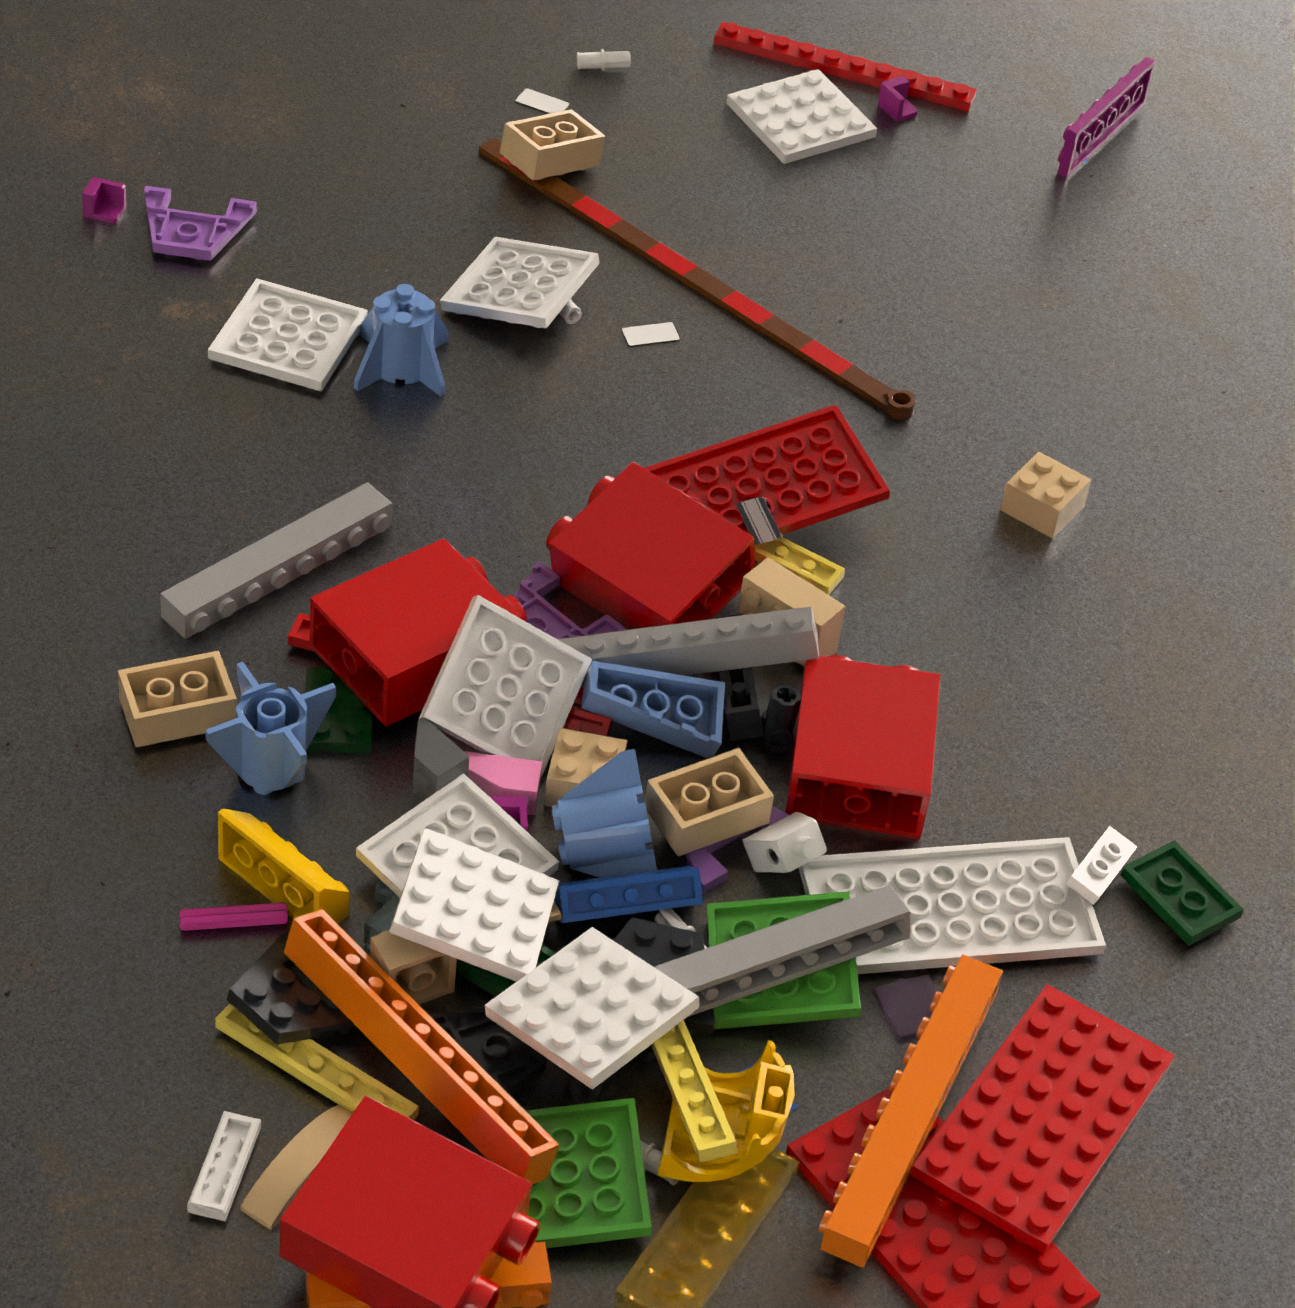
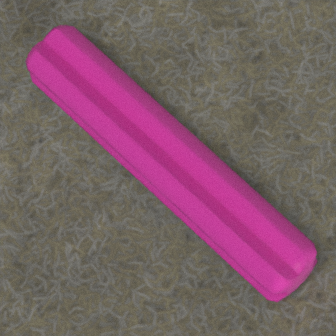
(233, 916)

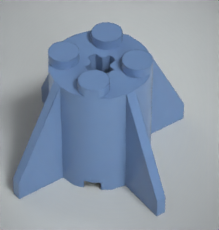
(402, 340)
(270, 732)
(606, 821)

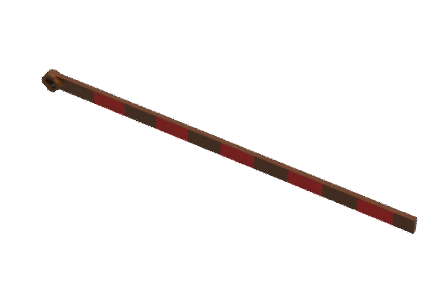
(896, 403)

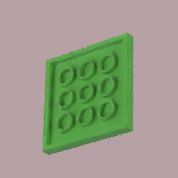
(813, 997)
(596, 1177)

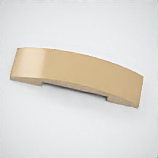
(292, 1168)

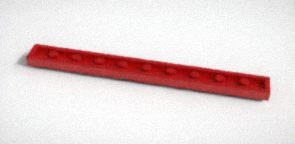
(842, 65)

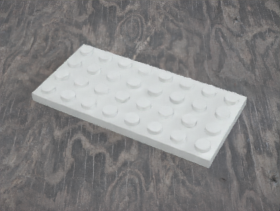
(970, 901)

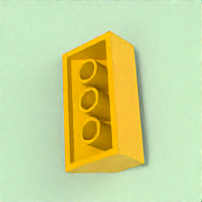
(278, 867)

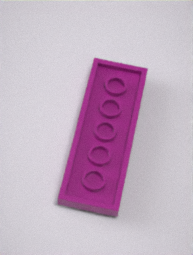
(1105, 117)

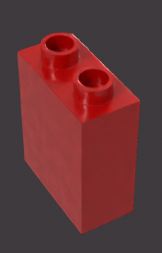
(649, 553)
(396, 625)
(864, 745)
(407, 1216)

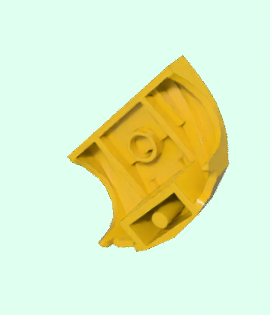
(757, 1113)

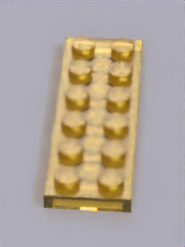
(705, 1237)

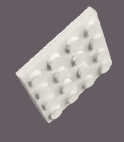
(801, 116)
(520, 282)
(287, 334)
(505, 685)
(461, 814)
(474, 906)
(592, 1007)

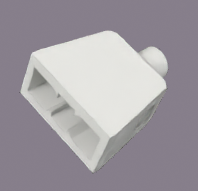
(793, 843)

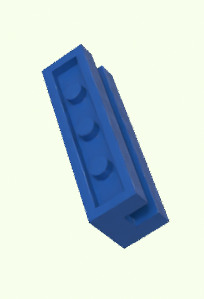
(629, 893)

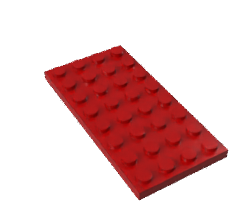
(801, 467)
(1042, 1117)
(936, 1245)

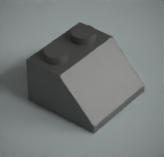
(435, 761)

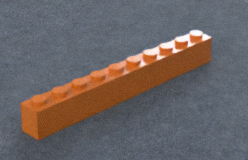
(420, 1048)
(910, 1112)

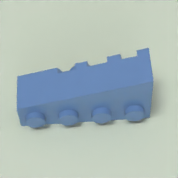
(659, 704)

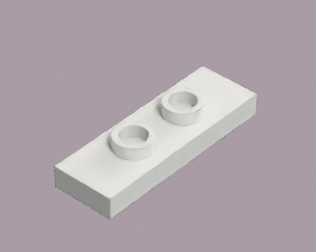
(1101, 865)
(224, 1166)

